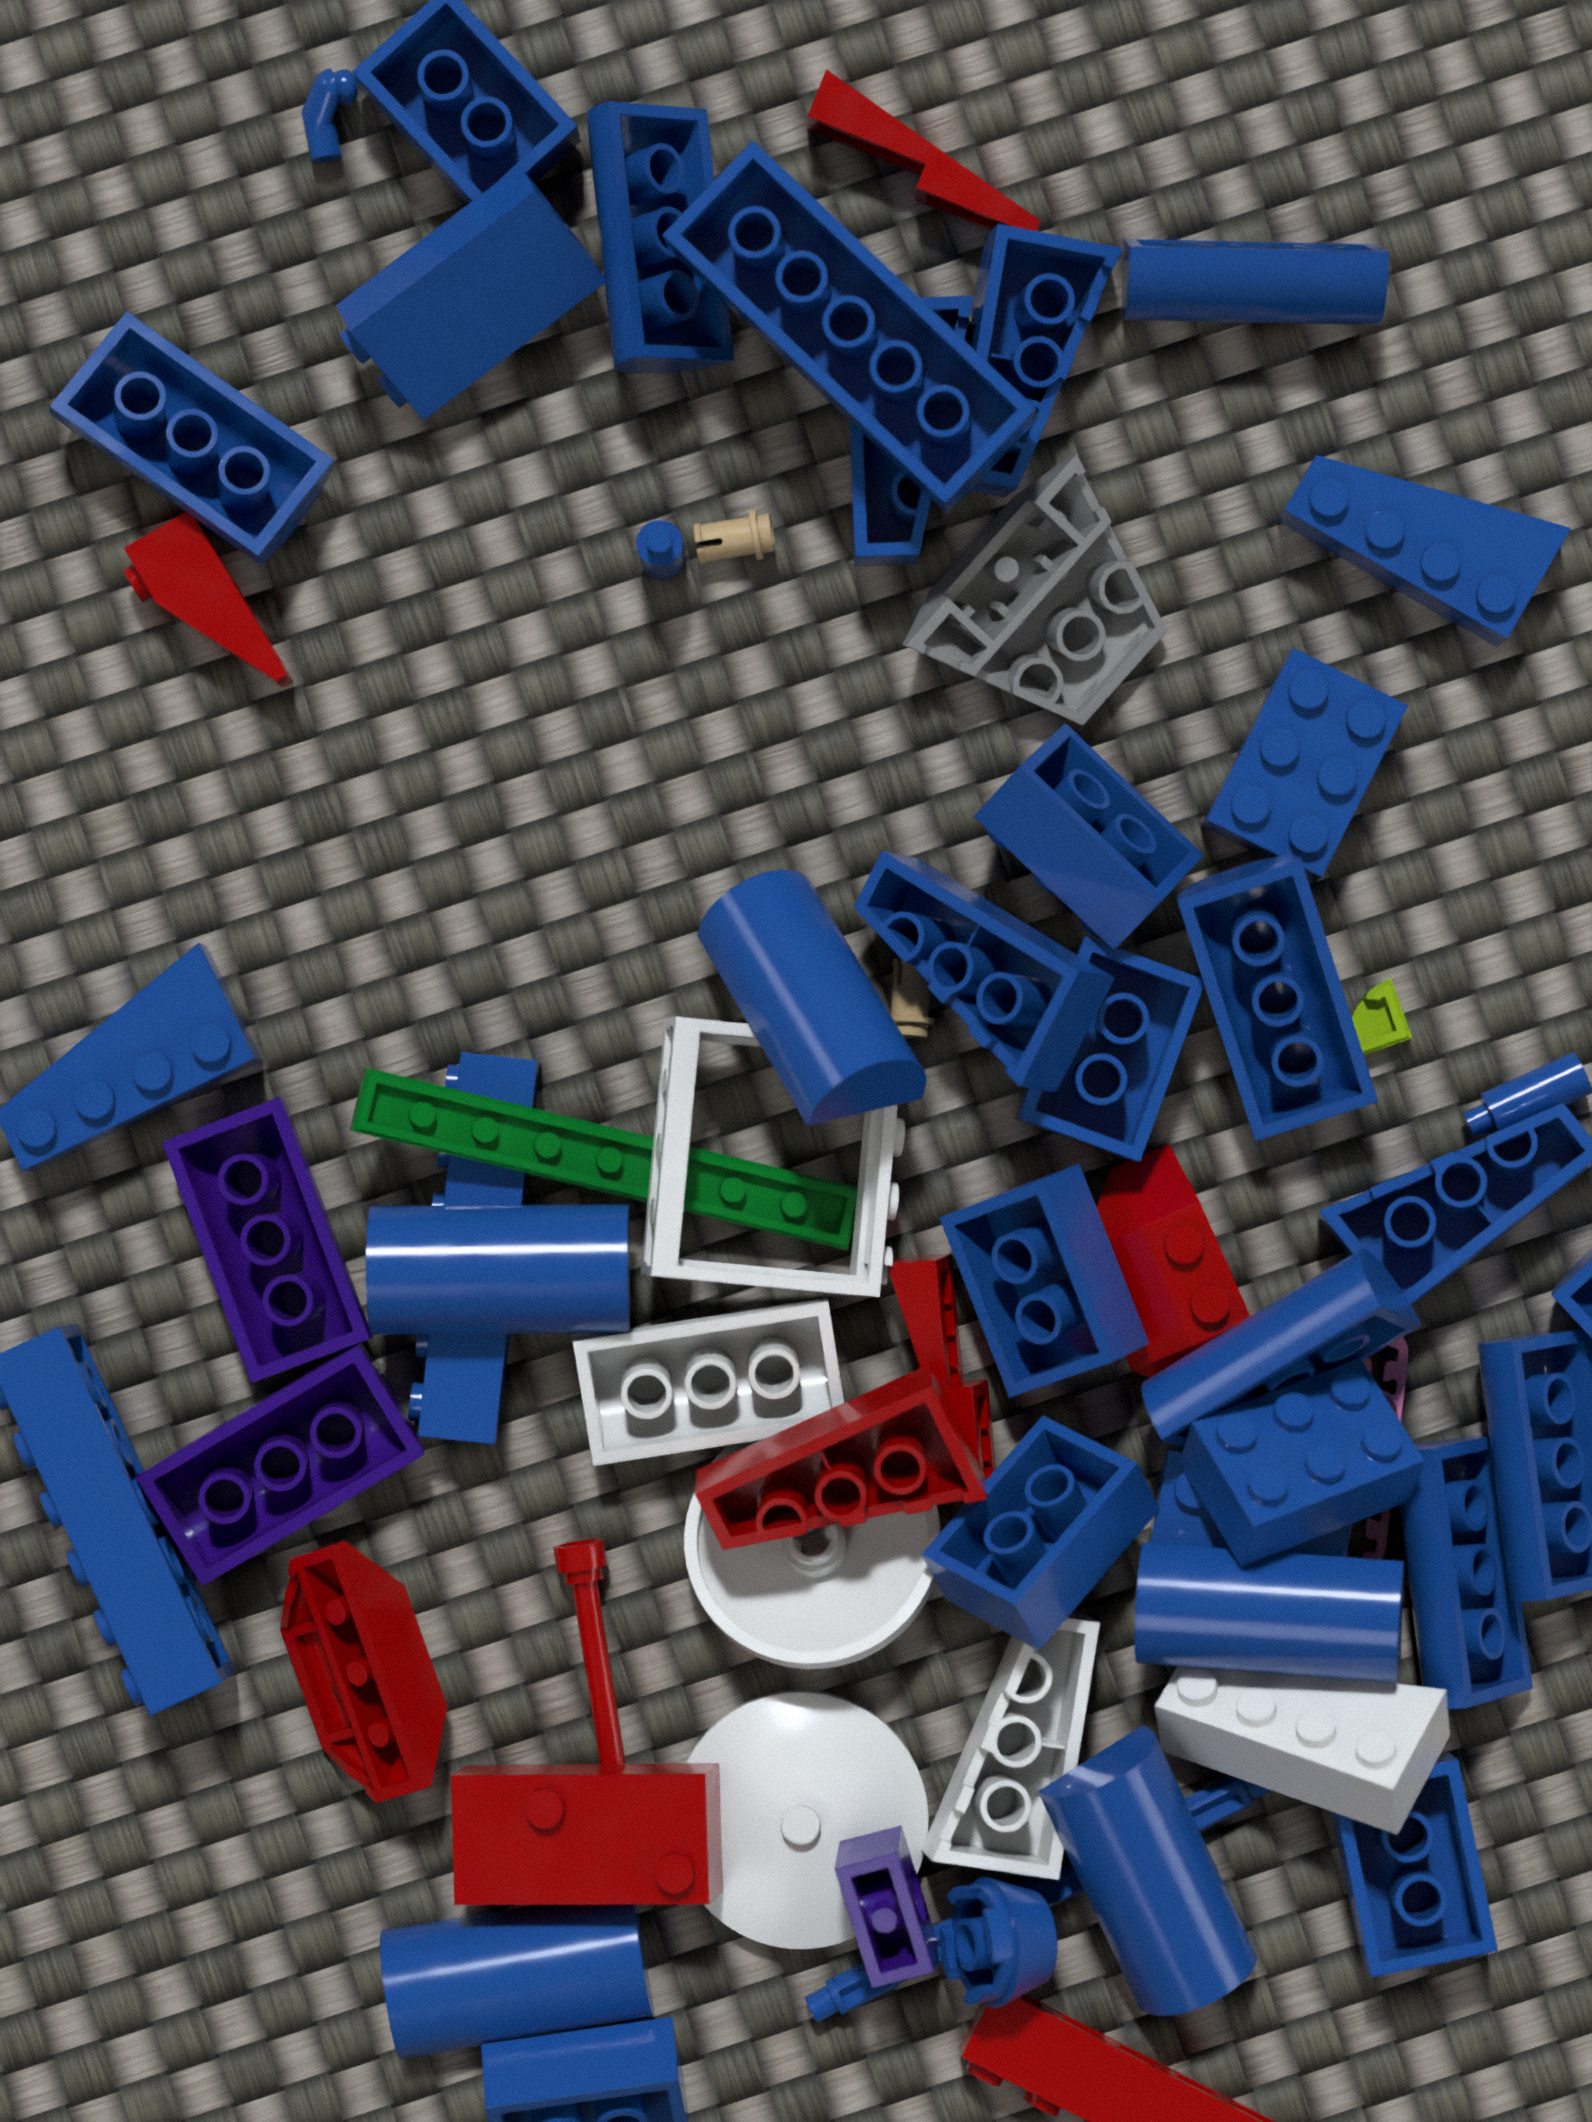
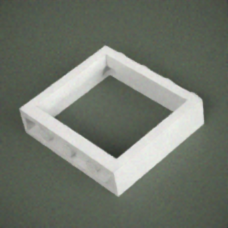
(876, 1193)

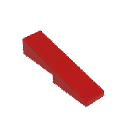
(944, 183)
(930, 1313)

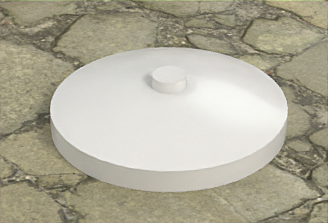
(814, 1594)
(793, 1785)

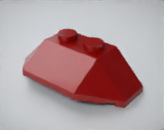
(1167, 1259)
(363, 1670)

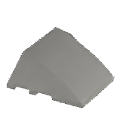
(1043, 601)

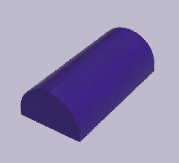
(267, 1239)
(281, 1463)

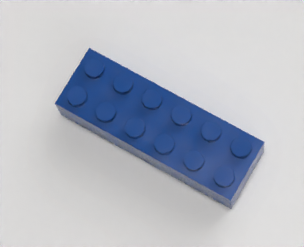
(850, 327)
(116, 1534)

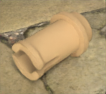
(739, 537)
(910, 1001)

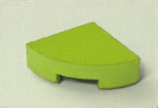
(1380, 1018)

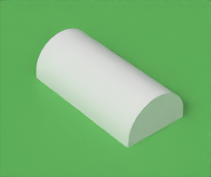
(706, 1380)

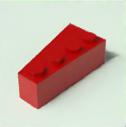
(851, 1463)

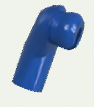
(319, 111)

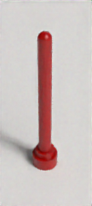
(582, 1567)

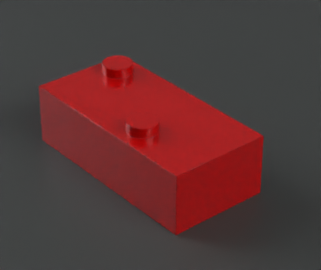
(586, 1834)

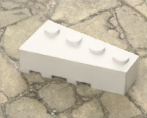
(1312, 1738)
(1017, 1746)

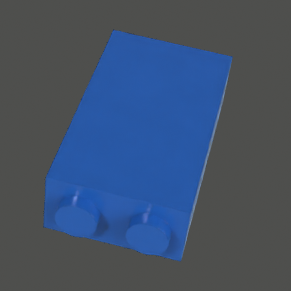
(468, 294)

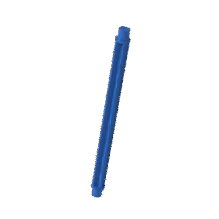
(1207, 1807)

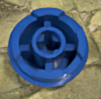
(998, 1941)

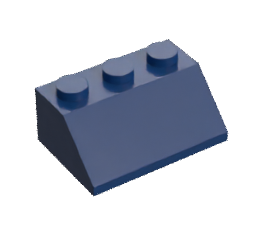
(587, 2076)

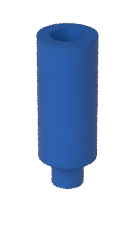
(660, 549)
(1529, 1094)

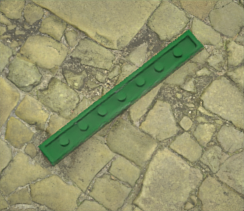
(599, 1157)

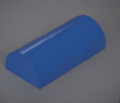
(645, 176)
(1254, 282)
(194, 438)
(1276, 995)
(809, 999)
(498, 1269)
(1314, 1328)
(1542, 1458)
(1458, 1577)
(1269, 1615)
(1150, 1877)
(513, 1976)

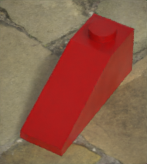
(195, 587)

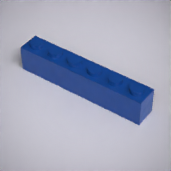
(468, 1371)

